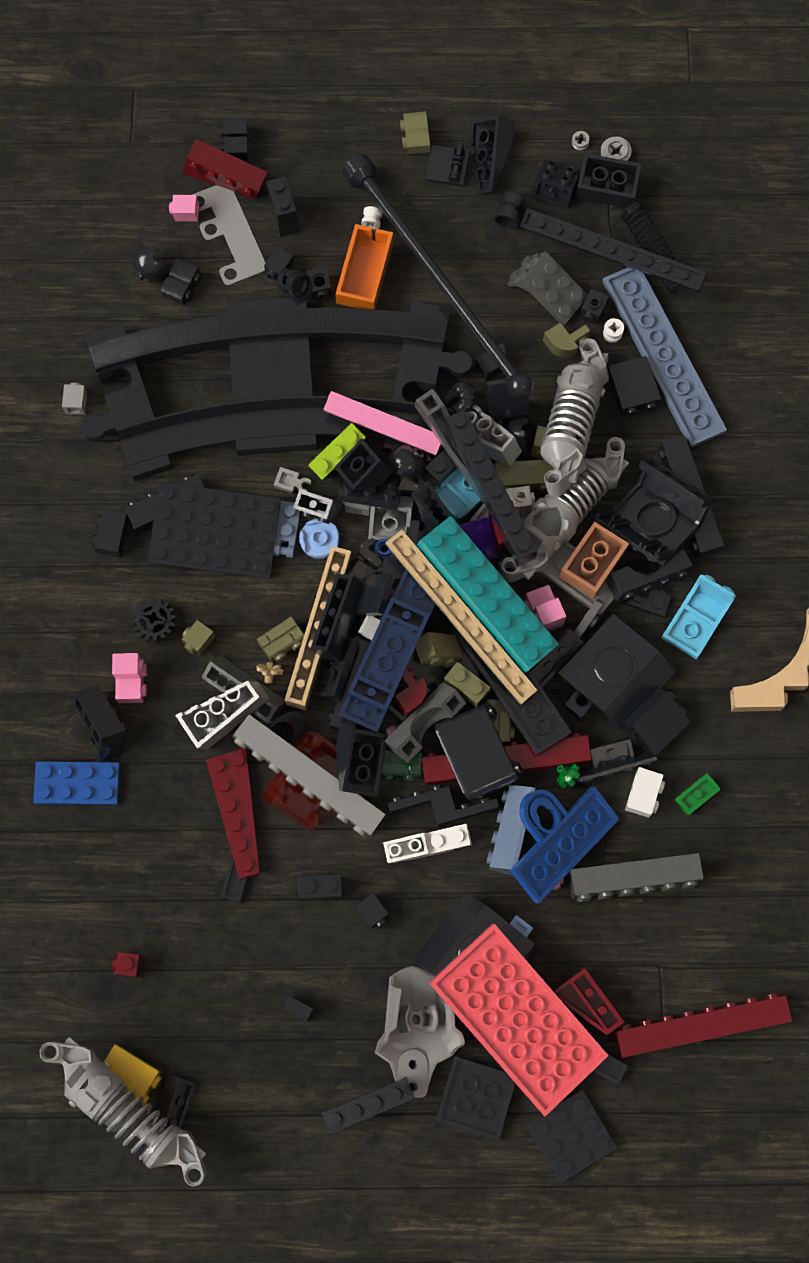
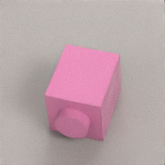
(184, 208)

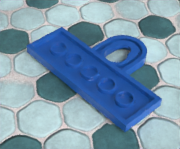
(564, 843)

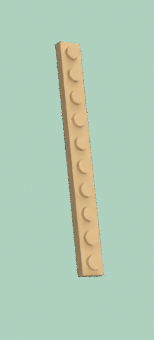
(461, 616)

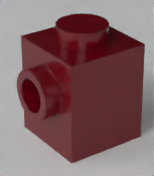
(127, 964)

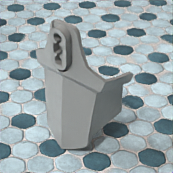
(417, 1028)

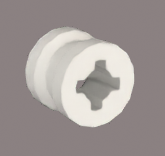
(372, 217)
(610, 334)

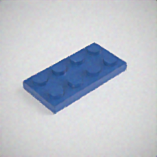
(76, 783)

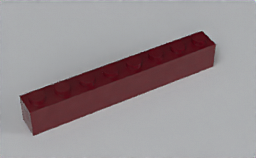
(565, 752)
(702, 1026)

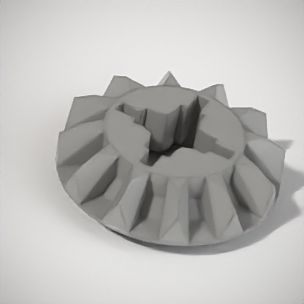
(616, 143)

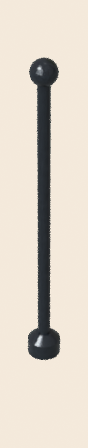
(361, 173)

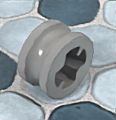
(580, 134)

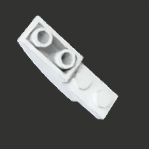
(427, 844)

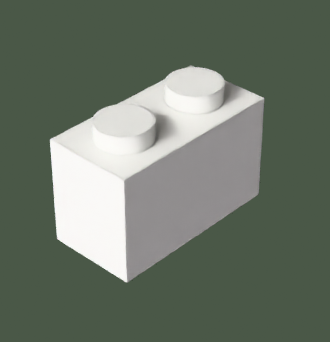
(644, 792)

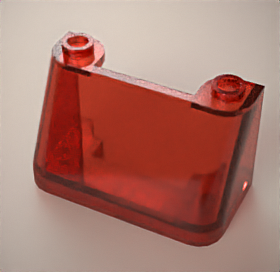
(290, 799)

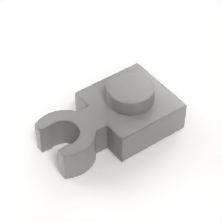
(289, 480)

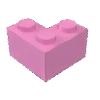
(546, 608)
(129, 676)

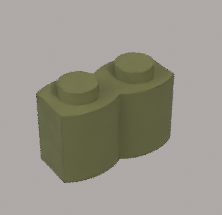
(416, 133)

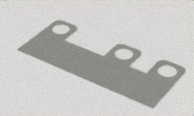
(234, 226)

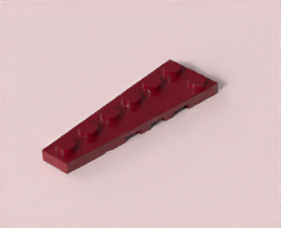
(233, 794)

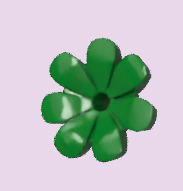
(567, 775)

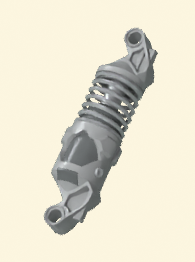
(556, 518)

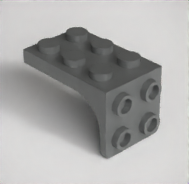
(549, 285)

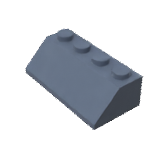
(511, 831)

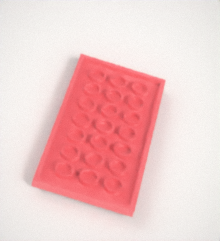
(518, 1019)

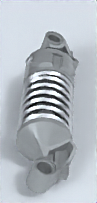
(573, 412)
(106, 1099)

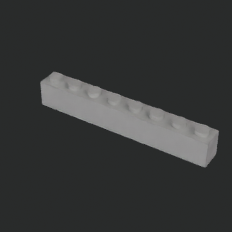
(308, 775)

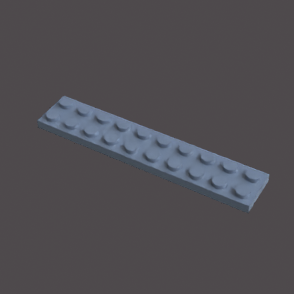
(665, 355)

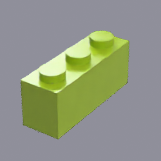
(336, 450)

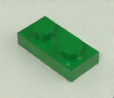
(697, 794)

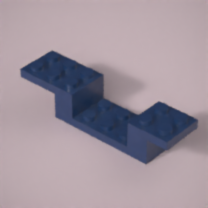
(388, 654)

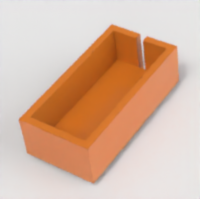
(364, 268)

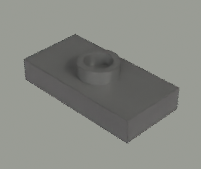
(590, 618)

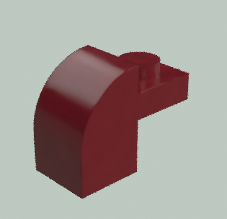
(413, 695)

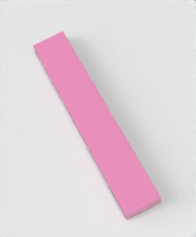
(382, 423)

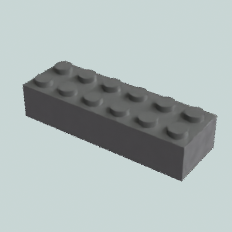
(635, 876)

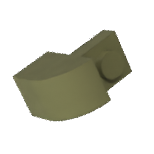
(562, 343)

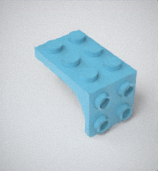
(458, 495)
(699, 616)

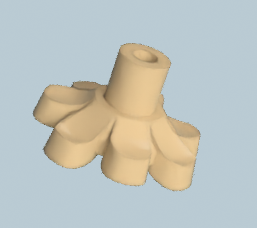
(269, 671)

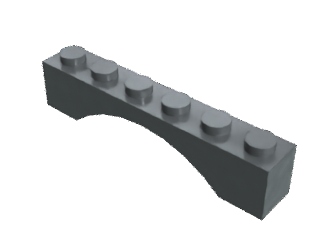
(435, 416)

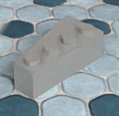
(496, 440)
(221, 713)

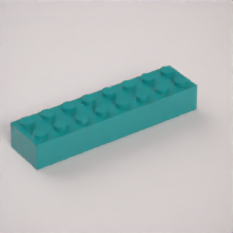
(487, 594)

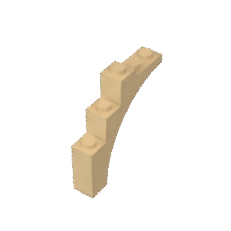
(770, 694)

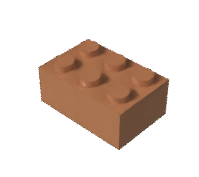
(593, 560)

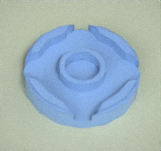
(318, 538)

